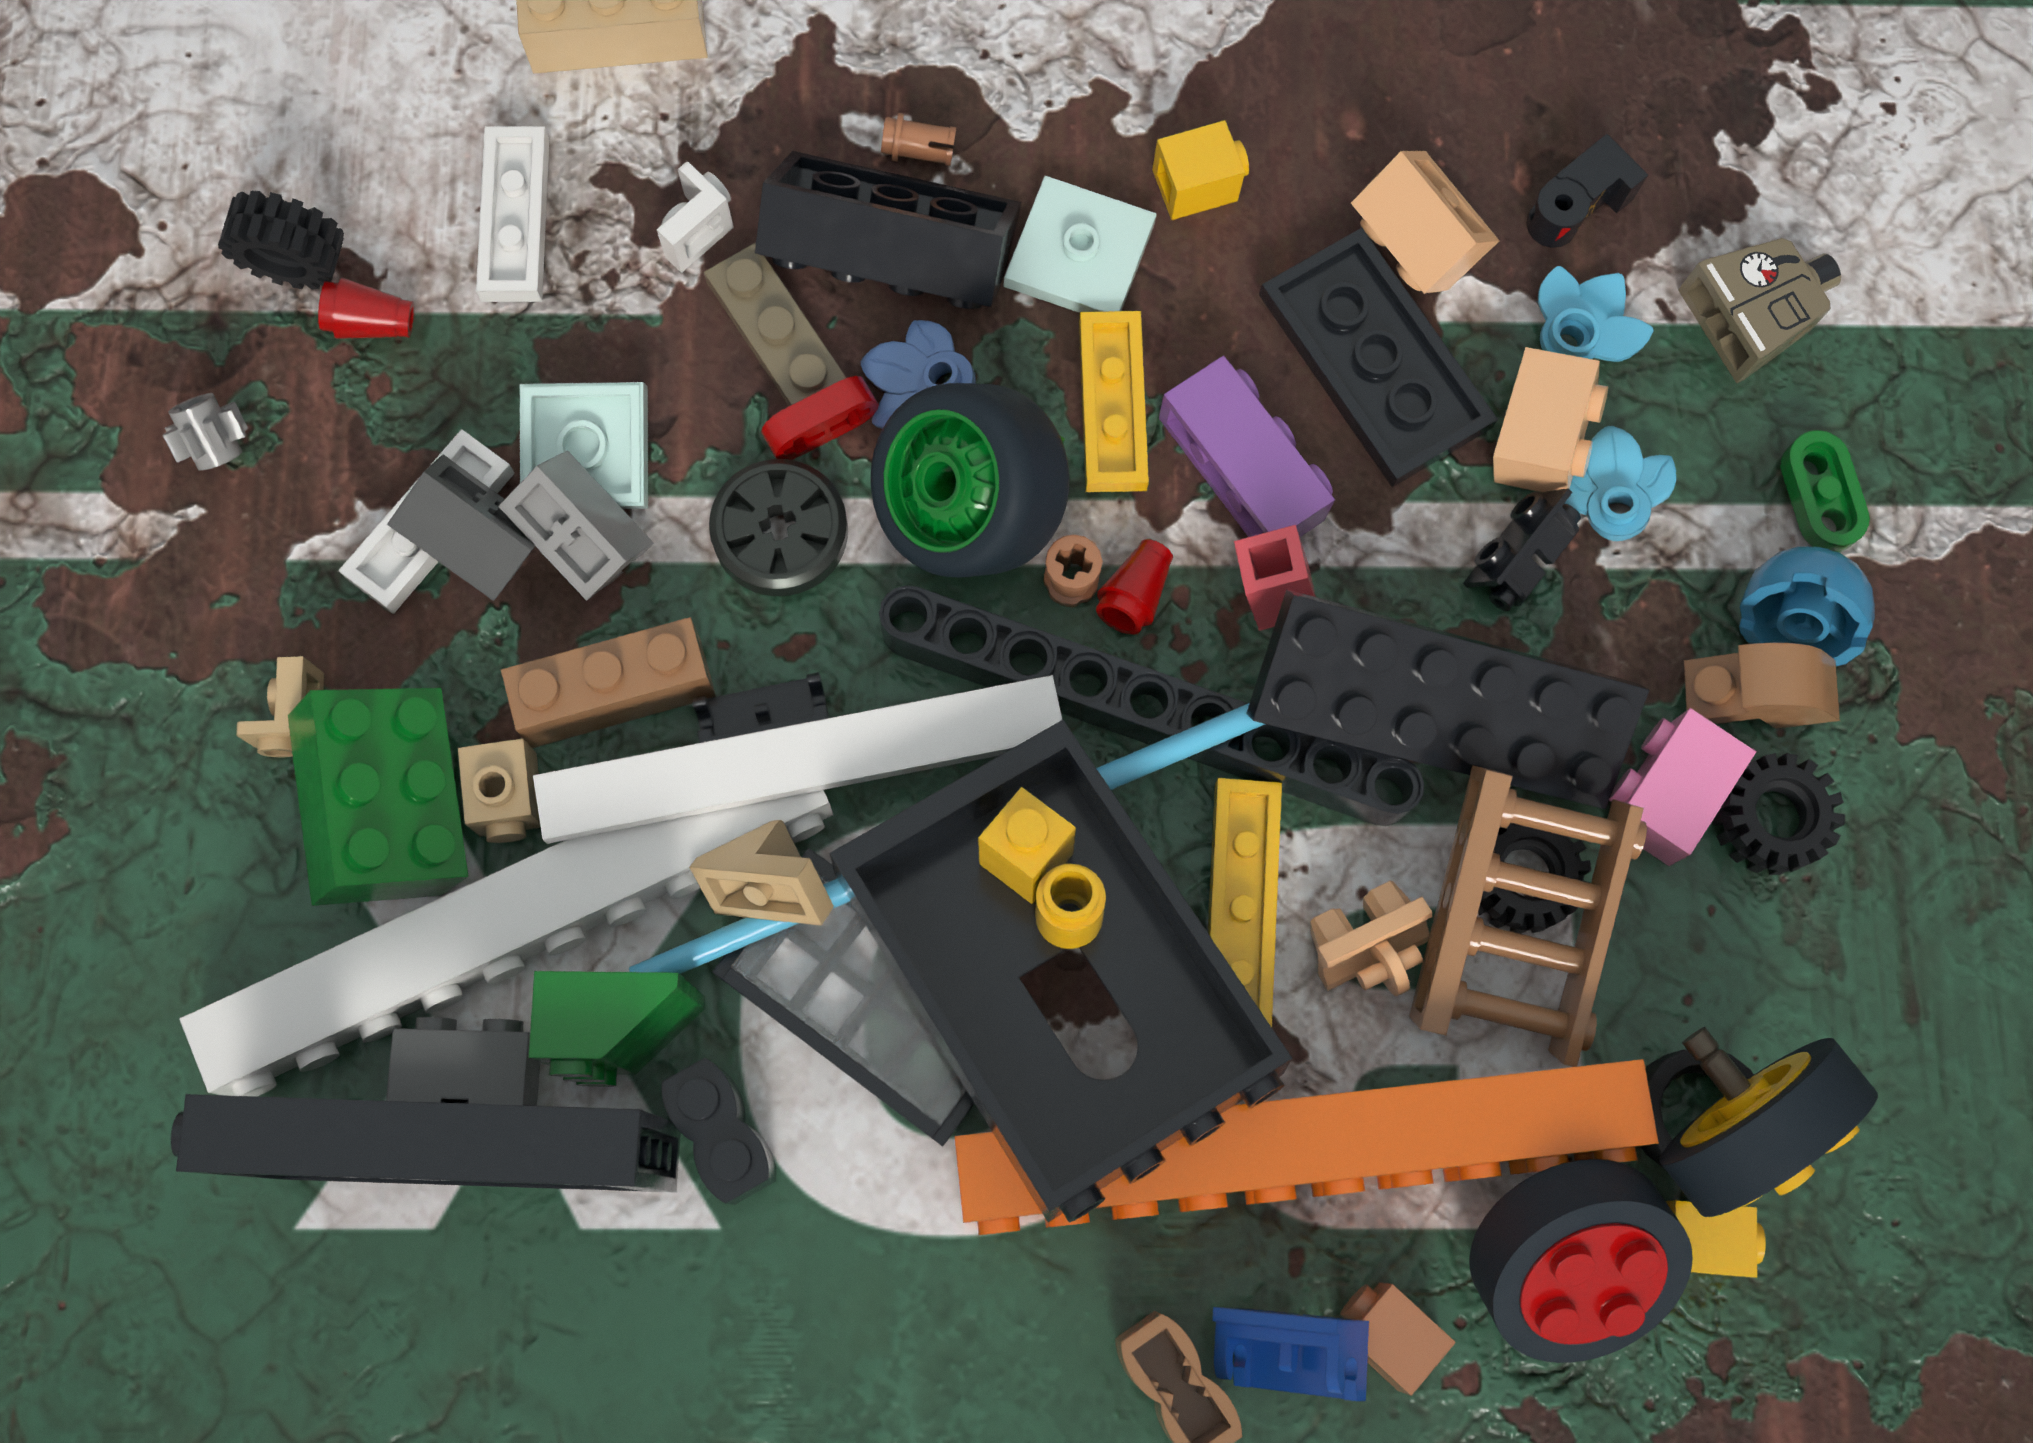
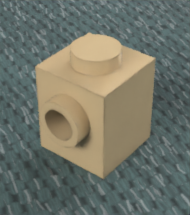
(499, 789)

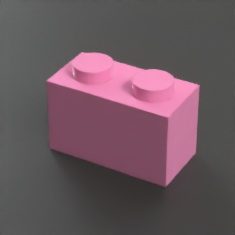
(1682, 782)

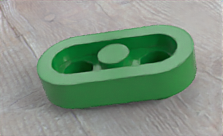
(1830, 494)

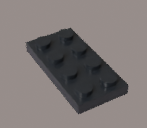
(1377, 357)

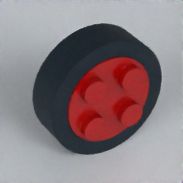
(1580, 1261)

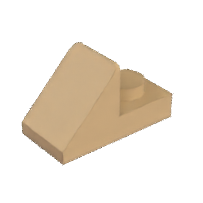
(763, 878)

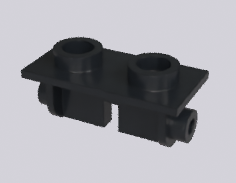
(1538, 526)

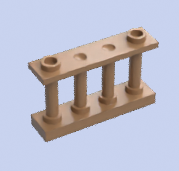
(1476, 869)

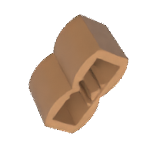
(1168, 1370)

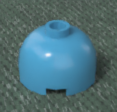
(1809, 600)

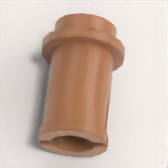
(912, 140)

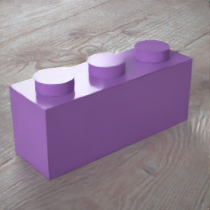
(1245, 452)

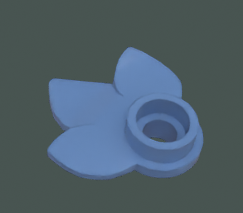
(913, 366)

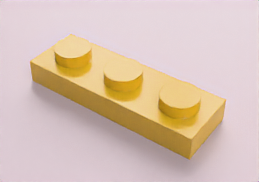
(1113, 401)

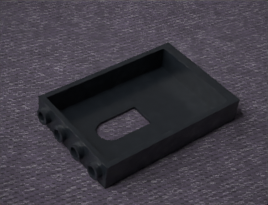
(969, 938)
(426, 1143)

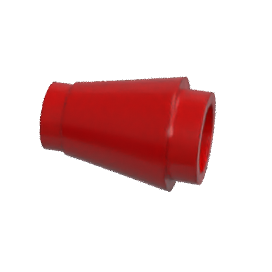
(363, 312)
(1135, 588)

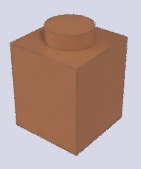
(1401, 1337)

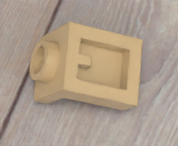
(293, 681)

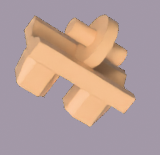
(1377, 949)

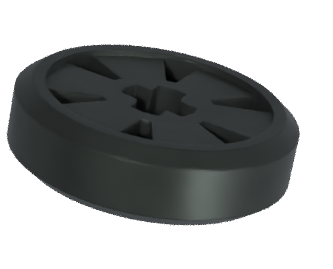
(745, 510)

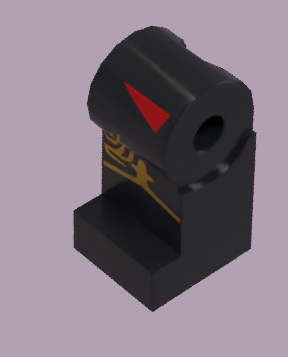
(1593, 178)

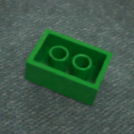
(376, 795)

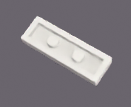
(513, 214)
(392, 566)

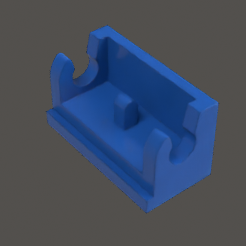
(1292, 1352)

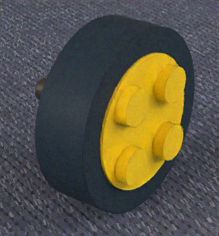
(1765, 1125)

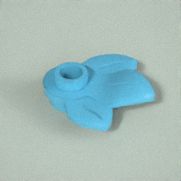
(1591, 316)
(1621, 476)

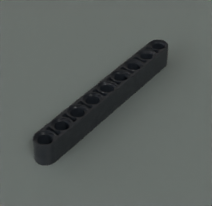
(1125, 681)

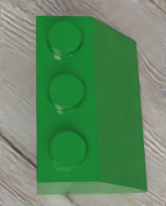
(607, 1021)

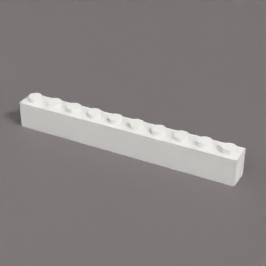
(462, 939)

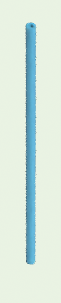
(1114, 773)

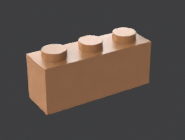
(607, 683)

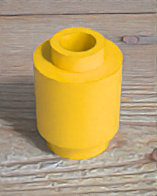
(1075, 886)

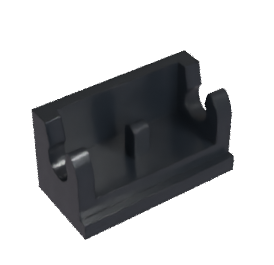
(761, 709)

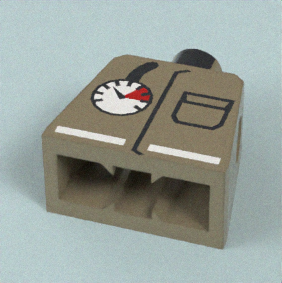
(1759, 301)

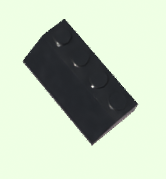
(886, 229)

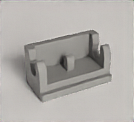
(575, 524)

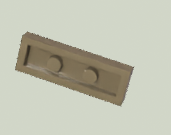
(773, 325)

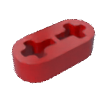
(820, 418)

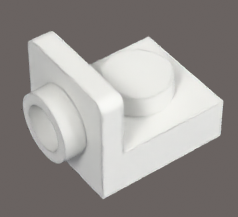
(696, 225)

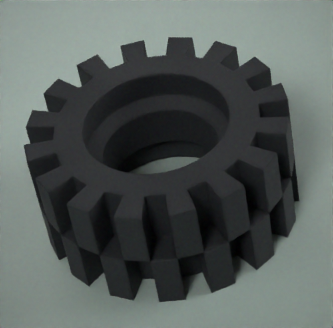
(281, 240)
(1812, 803)
(1534, 913)

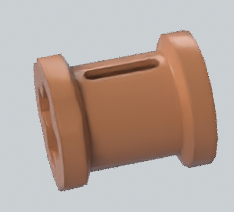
(1060, 556)

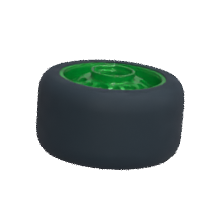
(969, 479)

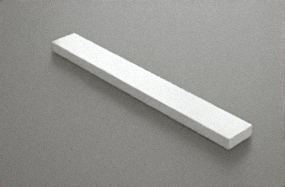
(792, 759)

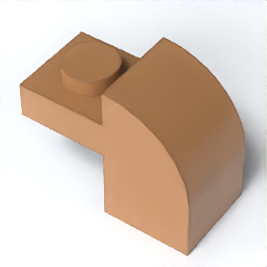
(1765, 681)

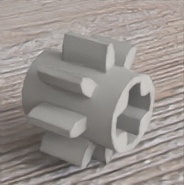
(205, 431)

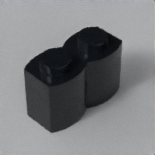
(711, 1113)

